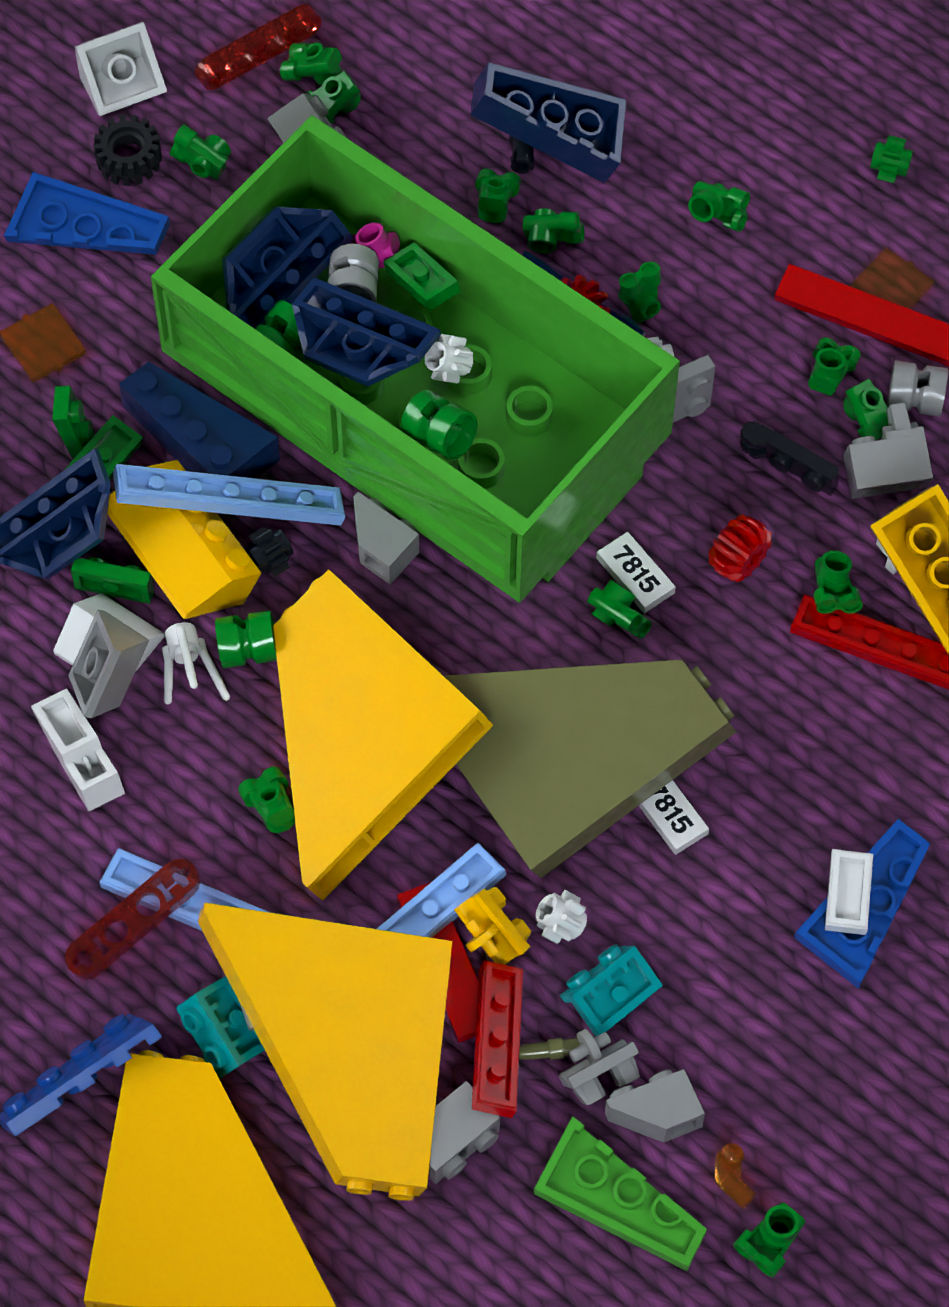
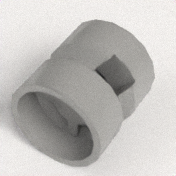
(355, 270)
(918, 388)

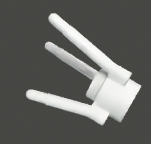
(184, 647)

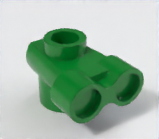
(309, 61)
(338, 94)
(205, 156)
(495, 194)
(721, 203)
(548, 227)
(640, 291)
(831, 365)
(866, 405)
(834, 585)
(614, 606)
(269, 799)
(766, 1246)

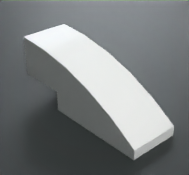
(78, 749)

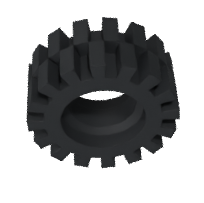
(127, 133)

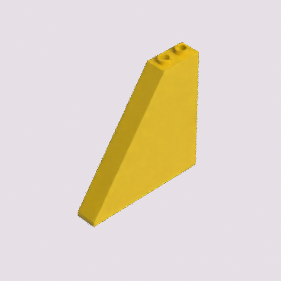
(362, 727)
(350, 1033)
(190, 1203)

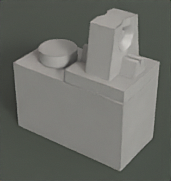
(890, 464)

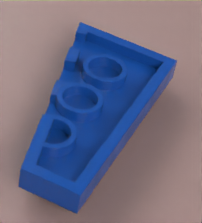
(79, 218)
(894, 866)
(78, 1072)

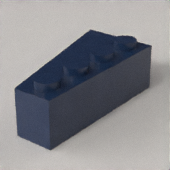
(554, 117)
(196, 427)

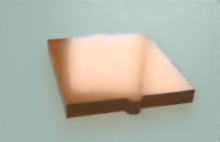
(894, 280)
(42, 342)

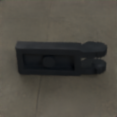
(789, 456)

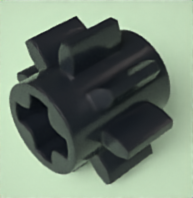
(270, 551)

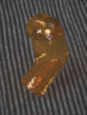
(728, 1175)

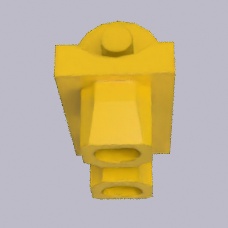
(492, 928)

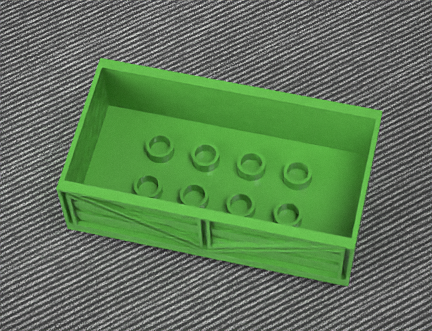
(556, 383)

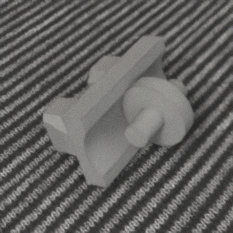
(615, 1058)

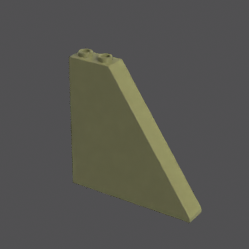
(584, 747)

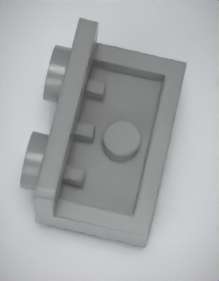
(694, 388)

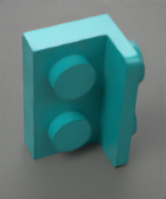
(611, 987)
(220, 1027)

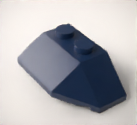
(279, 259)
(358, 334)
(58, 520)

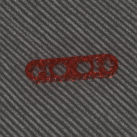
(257, 47)
(128, 913)

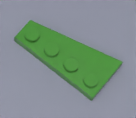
(605, 1191)

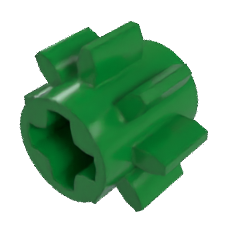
(891, 159)

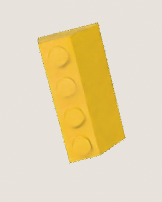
(918, 547)
(187, 554)

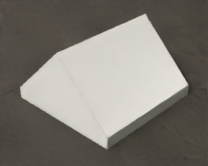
(119, 69)
(82, 617)

